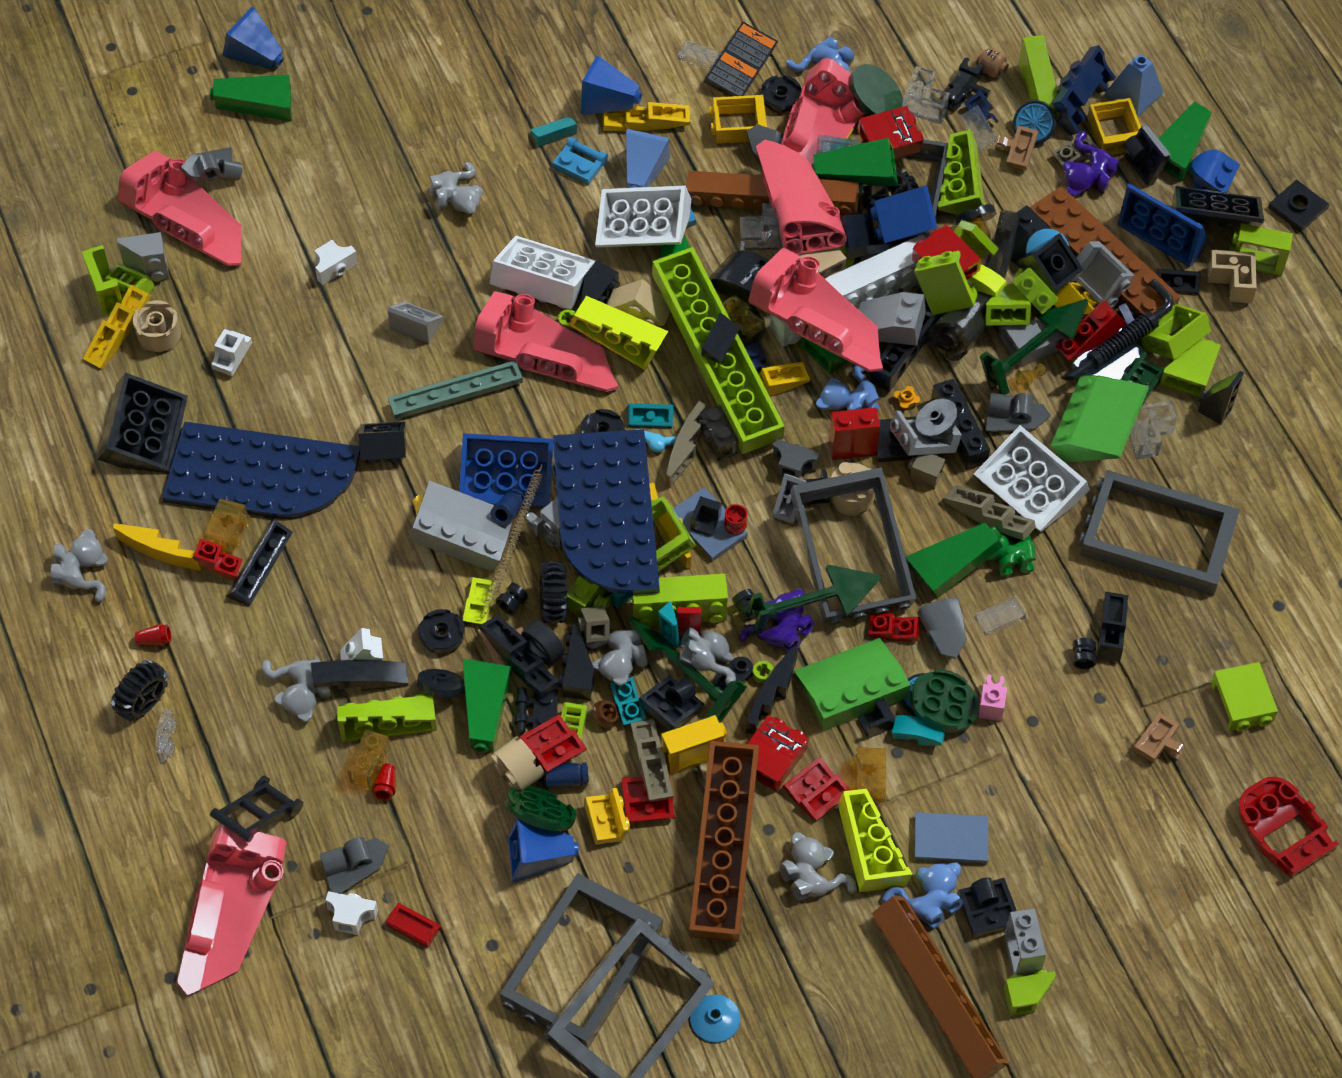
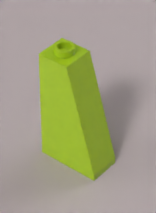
(1037, 70)

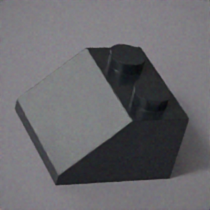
(1027, 225)
(1052, 263)
(382, 441)

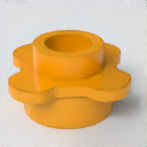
(907, 403)

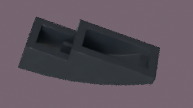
(1112, 626)

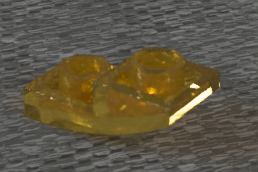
(741, 315)

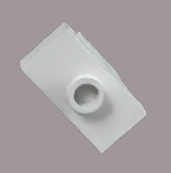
(333, 261)
(230, 351)
(362, 647)
(350, 911)

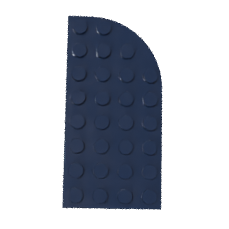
(257, 469)
(607, 509)

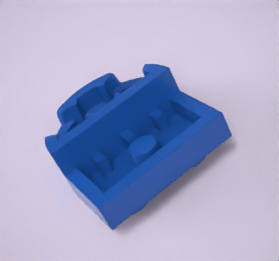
(1213, 170)

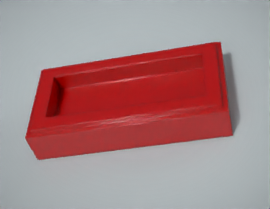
(412, 925)

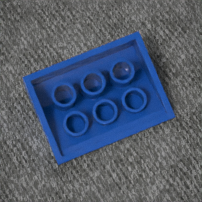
(1161, 226)
(502, 463)

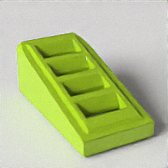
(142, 281)
(575, 714)

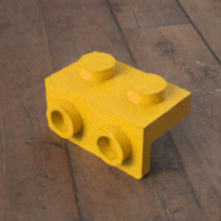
(607, 817)

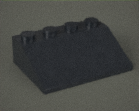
(1218, 207)
(142, 425)

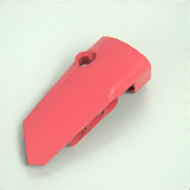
(822, 109)
(802, 206)
(180, 207)
(814, 309)
(537, 343)
(229, 905)

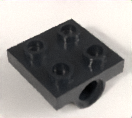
(1146, 154)
(672, 702)
(987, 905)

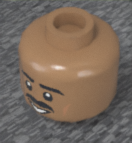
(993, 62)

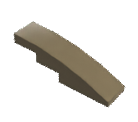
(684, 447)
(983, 509)
(651, 760)

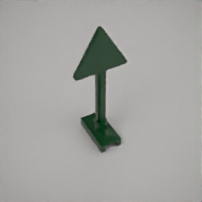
(1060, 319)
(848, 586)
(723, 700)

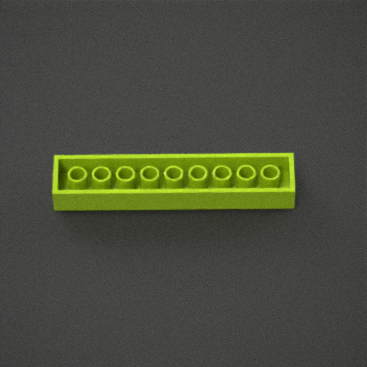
(733, 382)

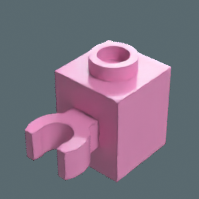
(992, 700)

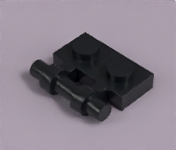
(544, 709)

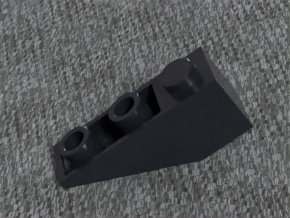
(600, 282)
(579, 671)

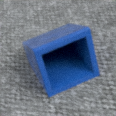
(904, 216)

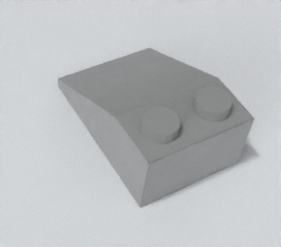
(897, 316)

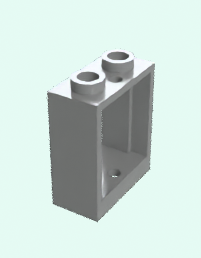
(1025, 938)

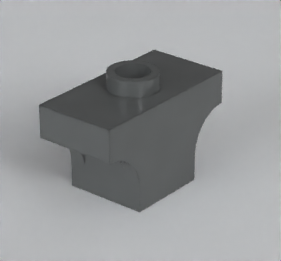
(794, 459)

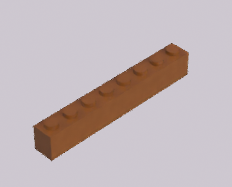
(750, 191)
(939, 988)

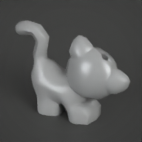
(462, 197)
(84, 552)
(704, 650)
(617, 664)
(299, 698)
(810, 856)

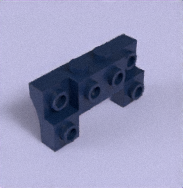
(1078, 85)

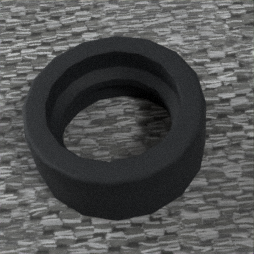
(543, 642)

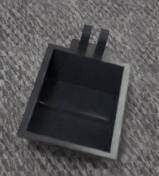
(737, 274)

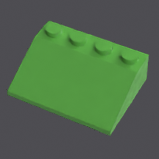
(1098, 419)
(852, 683)

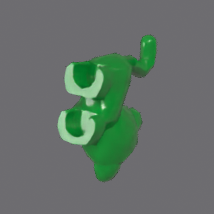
(1018, 554)

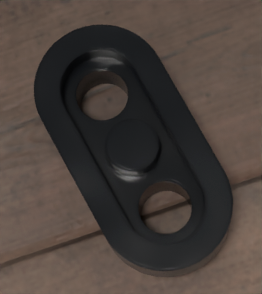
(740, 674)

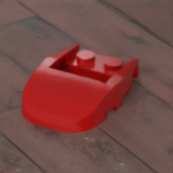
(1272, 805)

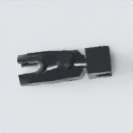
(963, 83)

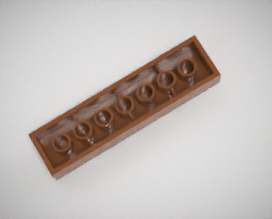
(1079, 227)
(724, 841)

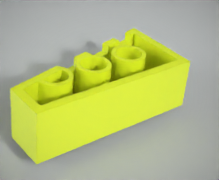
(618, 331)
(870, 845)

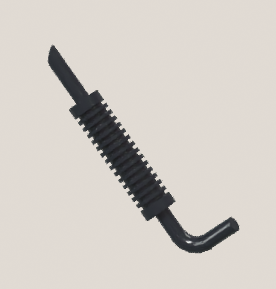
(1126, 336)

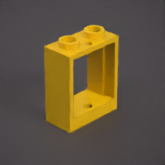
(735, 105)
(1118, 108)
(691, 743)

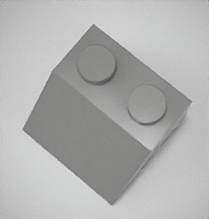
(145, 255)

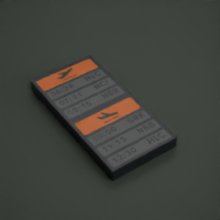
(741, 61)

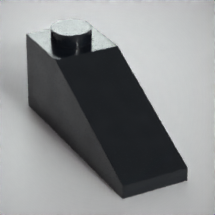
(1220, 398)

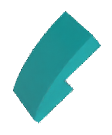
(626, 701)
(913, 728)

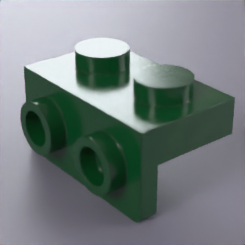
(1144, 373)

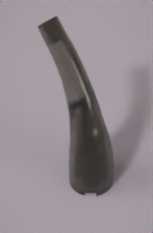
(960, 329)

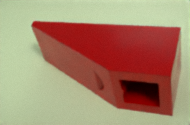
(1092, 331)

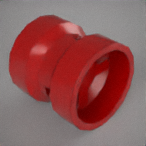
(735, 519)

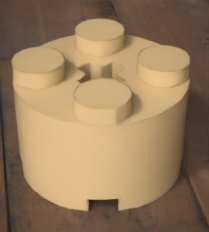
(157, 326)
(856, 502)
(517, 764)

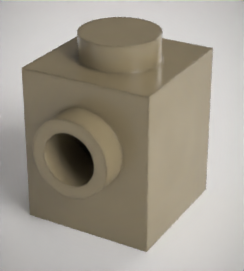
(926, 469)
(594, 624)

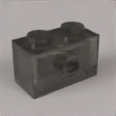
(718, 433)

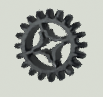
(877, 192)
(553, 592)
(139, 690)

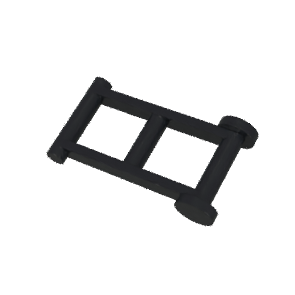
(262, 786)

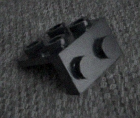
(861, 237)

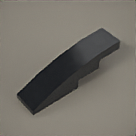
(517, 655)
(359, 673)
(775, 686)

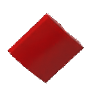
(553, 743)
(816, 789)
(638, 805)

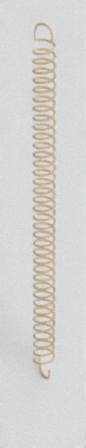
(497, 577)

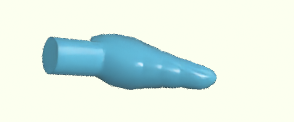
(658, 442)

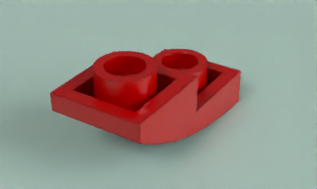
(212, 558)
(687, 618)
(895, 629)

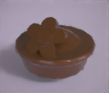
(606, 713)

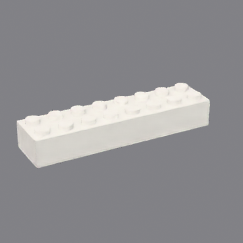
(867, 280)

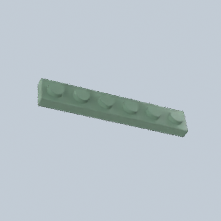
(455, 390)

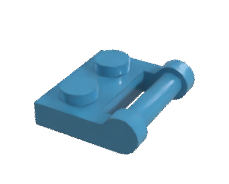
(577, 166)

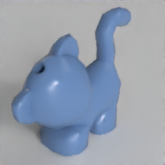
(825, 49)
(839, 396)
(939, 883)

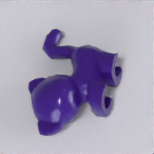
(1081, 176)
(790, 625)

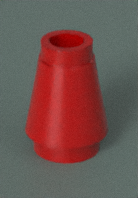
(154, 636)
(385, 785)

